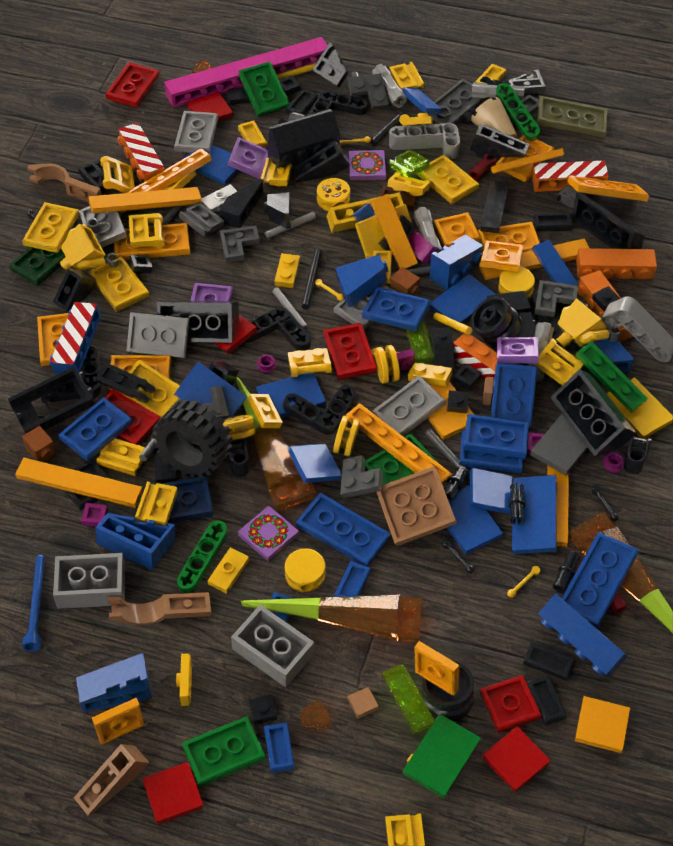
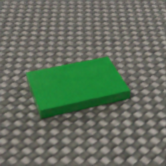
(263, 88)
(390, 466)
(223, 751)
(441, 756)

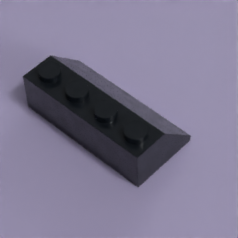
(302, 138)
(605, 224)
(208, 319)
(592, 414)

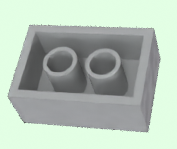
(88, 580)
(272, 645)

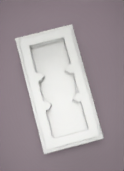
(215, 199)

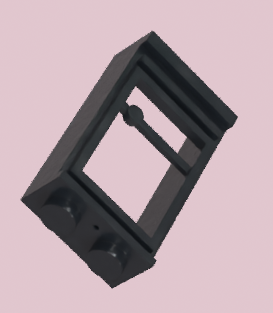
(26, 413)

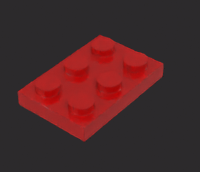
(132, 84)
(349, 351)
(142, 418)

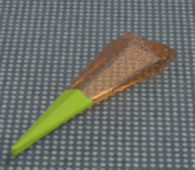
(279, 470)
(637, 580)
(380, 615)

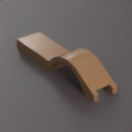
(73, 187)
(165, 607)

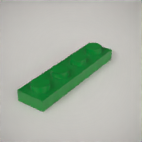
(611, 377)

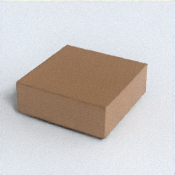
(487, 394)
(362, 702)

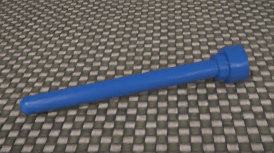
(32, 641)

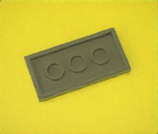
(572, 116)

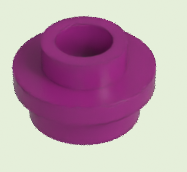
(266, 364)
(613, 458)

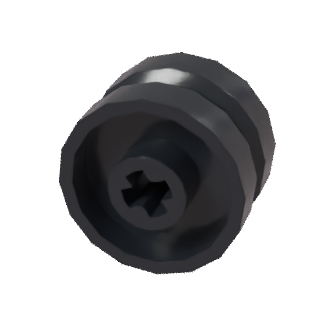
(495, 319)
(450, 706)

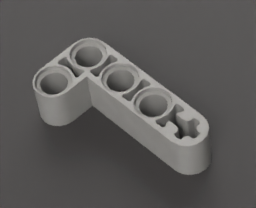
(425, 137)
(641, 325)

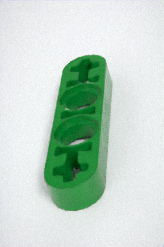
(516, 112)
(201, 556)

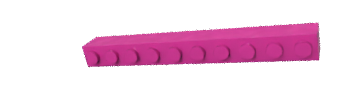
(226, 76)

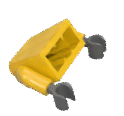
(84, 250)
(583, 326)

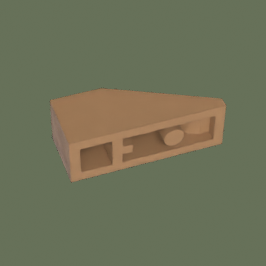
(111, 778)

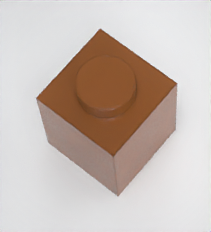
(405, 282)
(39, 444)

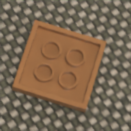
(416, 506)

